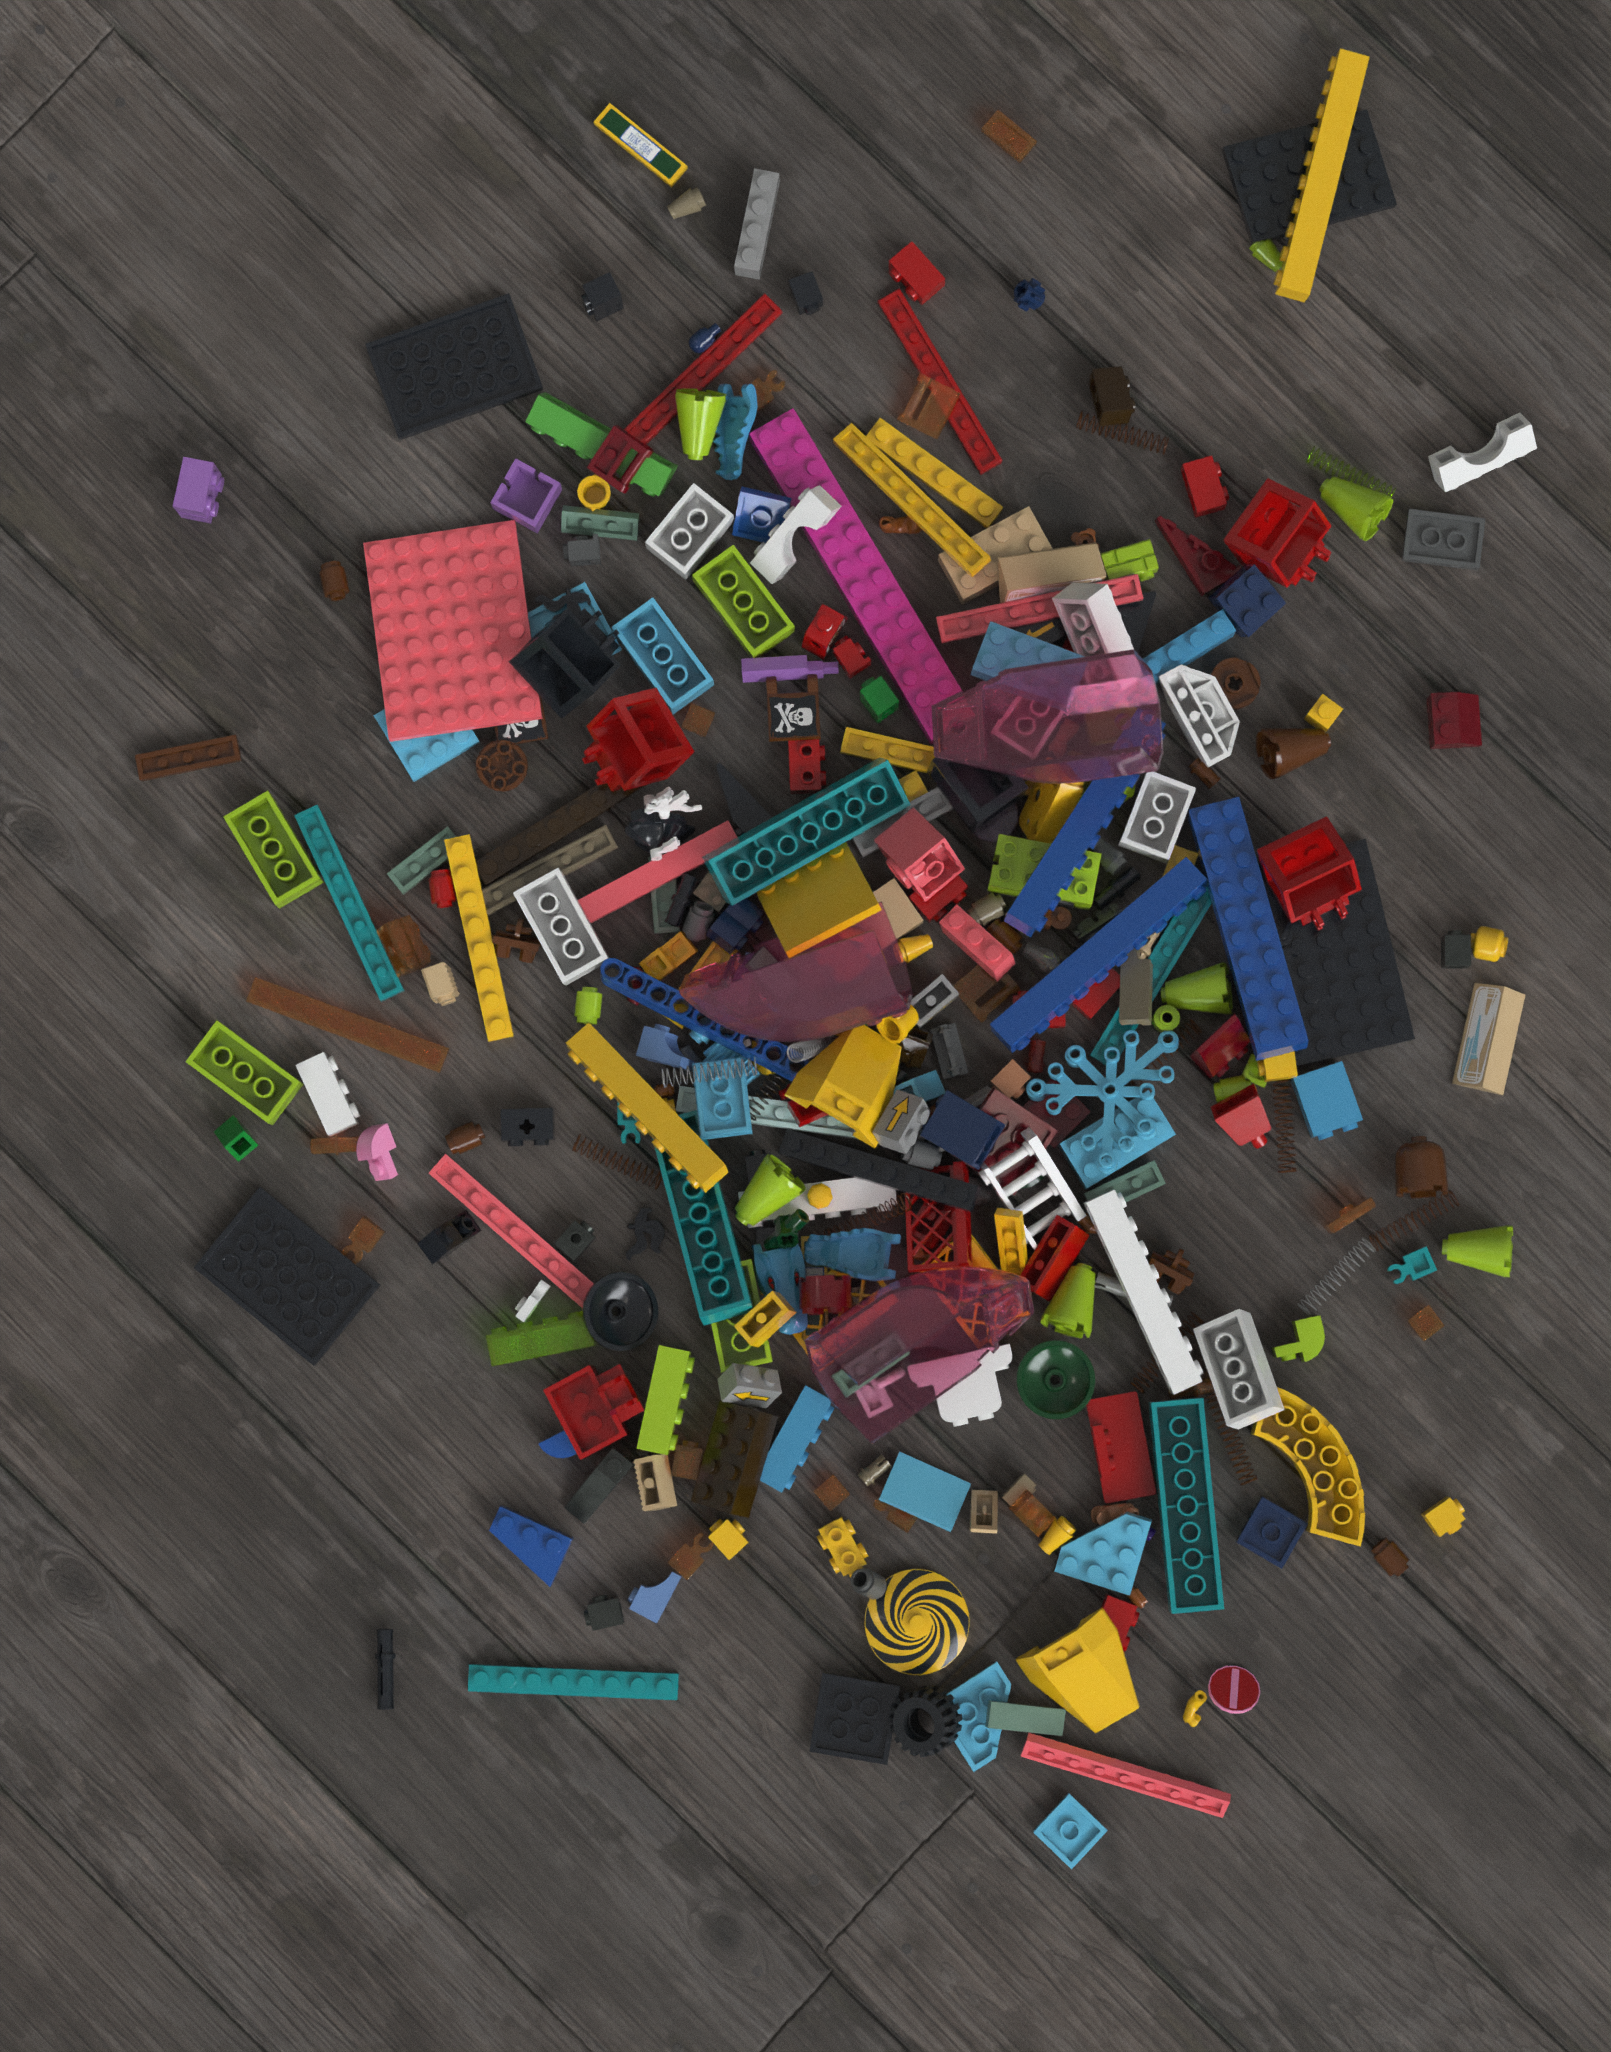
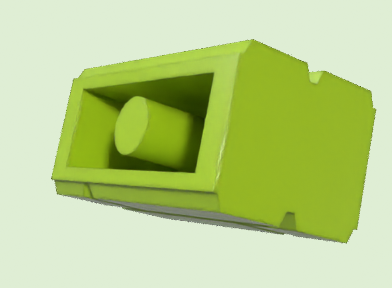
(1131, 560)

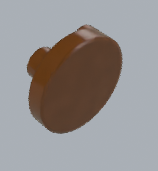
(502, 765)

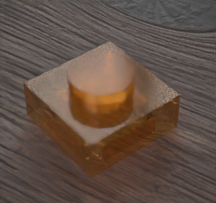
(698, 720)
(1425, 1323)
(831, 1492)

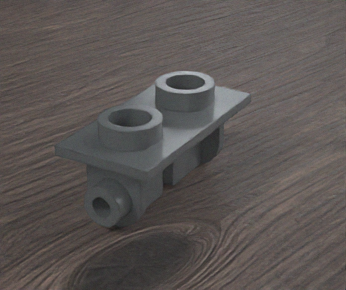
(1088, 928)
(949, 1051)

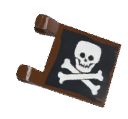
(793, 714)
(523, 731)

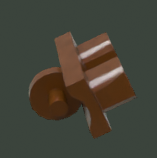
(1058, 919)
(506, 940)
(1175, 1267)

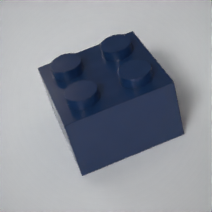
(1247, 600)

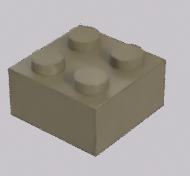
(709, 893)
(1018, 1488)

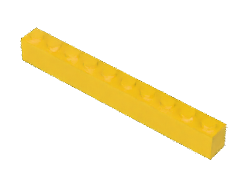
(1321, 176)

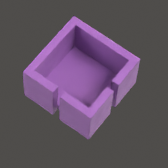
(197, 490)
(527, 499)

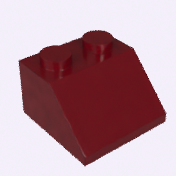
(1453, 720)

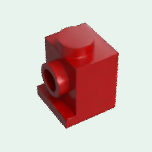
(850, 656)

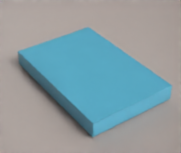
(722, 1103)
(924, 1491)

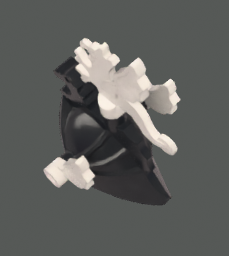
(658, 829)

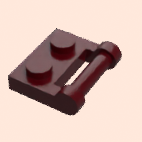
(613, 453)

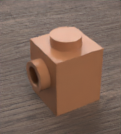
(1011, 1080)

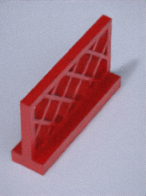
(960, 1224)

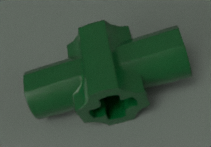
(786, 1230)

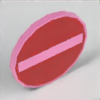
(1234, 1689)

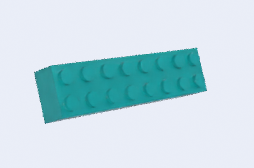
(806, 831)
(706, 1241)
(1186, 1505)

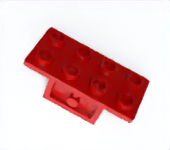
(1120, 1447)

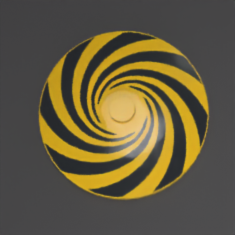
(917, 1622)

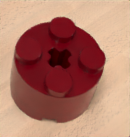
(823, 1293)

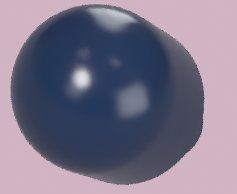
(703, 338)

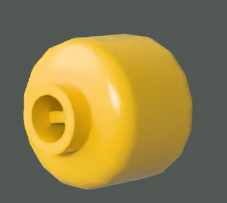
(1489, 944)

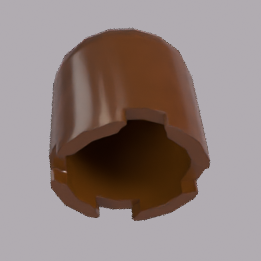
(1420, 1169)

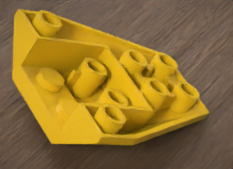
(851, 1080)
(1085, 1672)

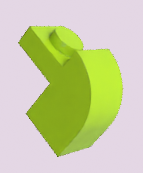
(1309, 1338)

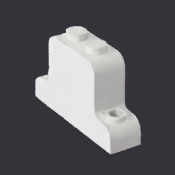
(977, 1393)

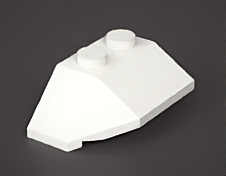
(1201, 712)

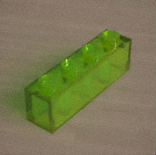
(538, 1340)

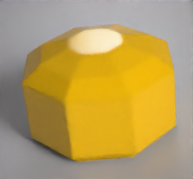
(819, 1196)

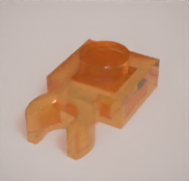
(764, 389)
(364, 1237)
(896, 1516)
(688, 1559)

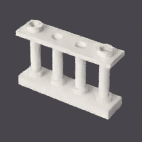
(1043, 1167)

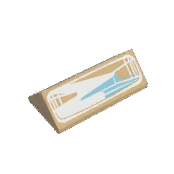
(1048, 571)
(1488, 1038)

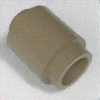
(987, 909)

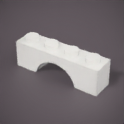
(1511, 440)
(813, 511)

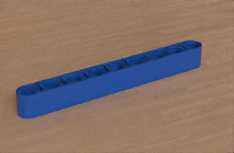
(689, 1018)

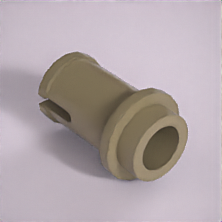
(873, 1471)

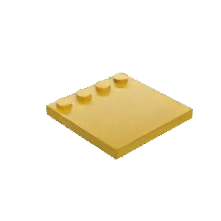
(818, 900)

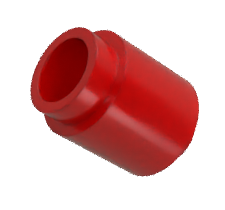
(442, 888)

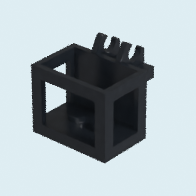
(568, 660)

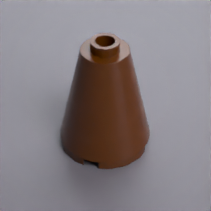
(1289, 748)

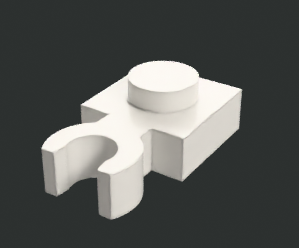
(527, 1306)

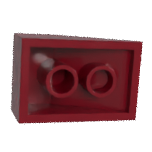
(1221, 1047)

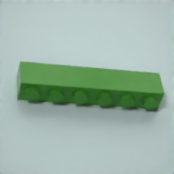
(586, 435)

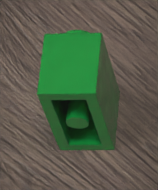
(878, 698)

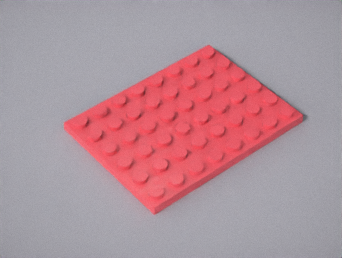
(447, 626)

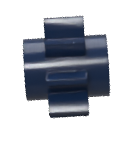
(1029, 294)

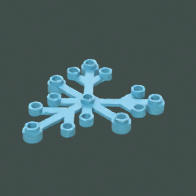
(1133, 1071)

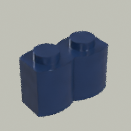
(735, 924)

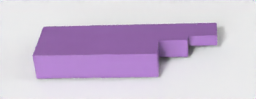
(784, 668)

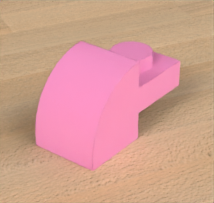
(374, 1147)

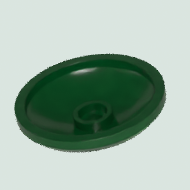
(1075, 1382)

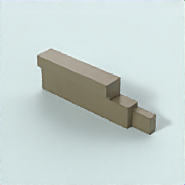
(1136, 990)

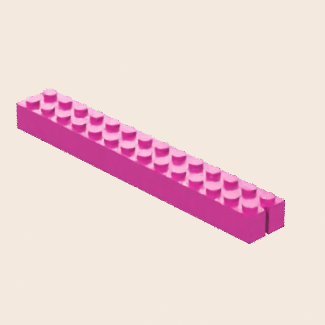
(858, 571)

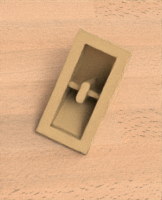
(984, 1511)

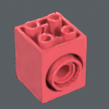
(918, 855)

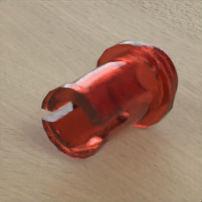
(1036, 1056)

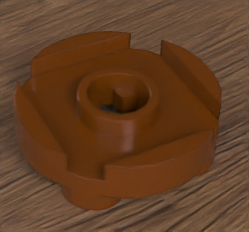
(1240, 671)

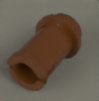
(1204, 773)

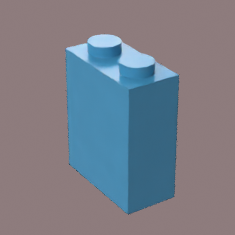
(1327, 1101)

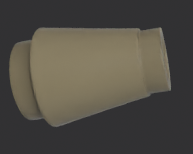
(688, 203)

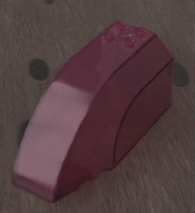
(1056, 721)
(813, 995)
(937, 1315)

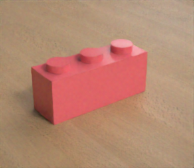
(977, 942)

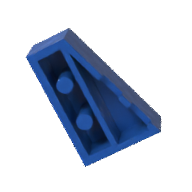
(532, 1542)

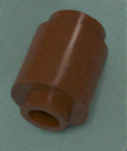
(334, 580)
(1006, 935)
(465, 1137)
(1390, 1557)

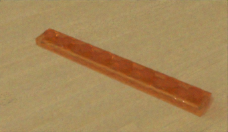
(347, 1025)

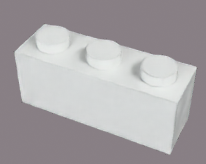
(328, 1093)

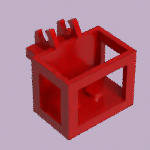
(1280, 534)
(638, 743)
(1310, 872)
(594, 1407)

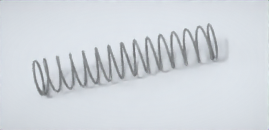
(802, 1043)
(701, 1069)
(1305, 1309)

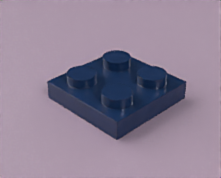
(1271, 1532)

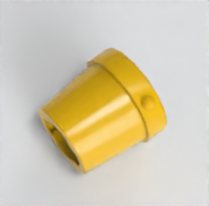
(594, 492)
(897, 1028)

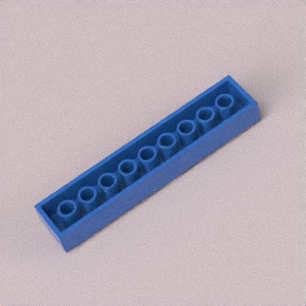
(1247, 929)

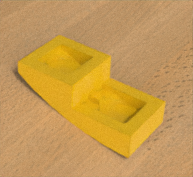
(669, 956)

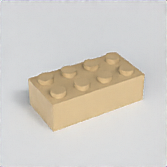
(1011, 536)

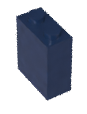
(962, 1129)

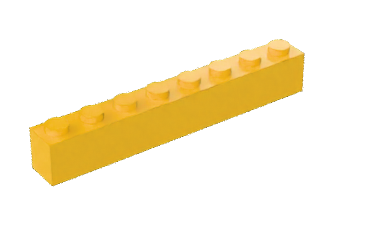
(646, 1107)

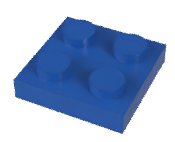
(759, 513)

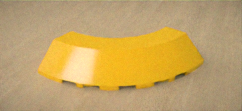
(1324, 1466)

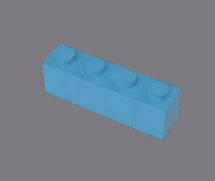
(1191, 644)
(794, 1437)

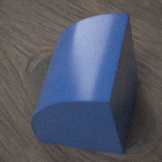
(558, 1446)

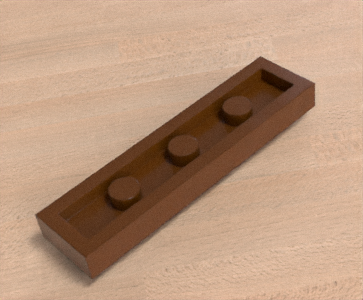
(188, 758)

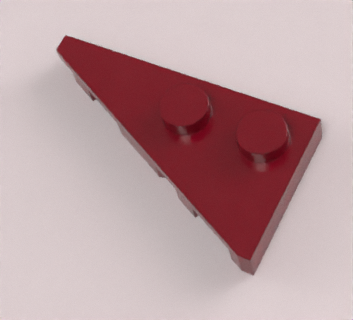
(1202, 564)

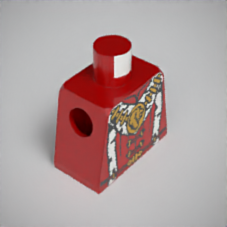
(823, 631)

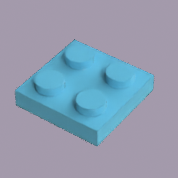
(1070, 1830)

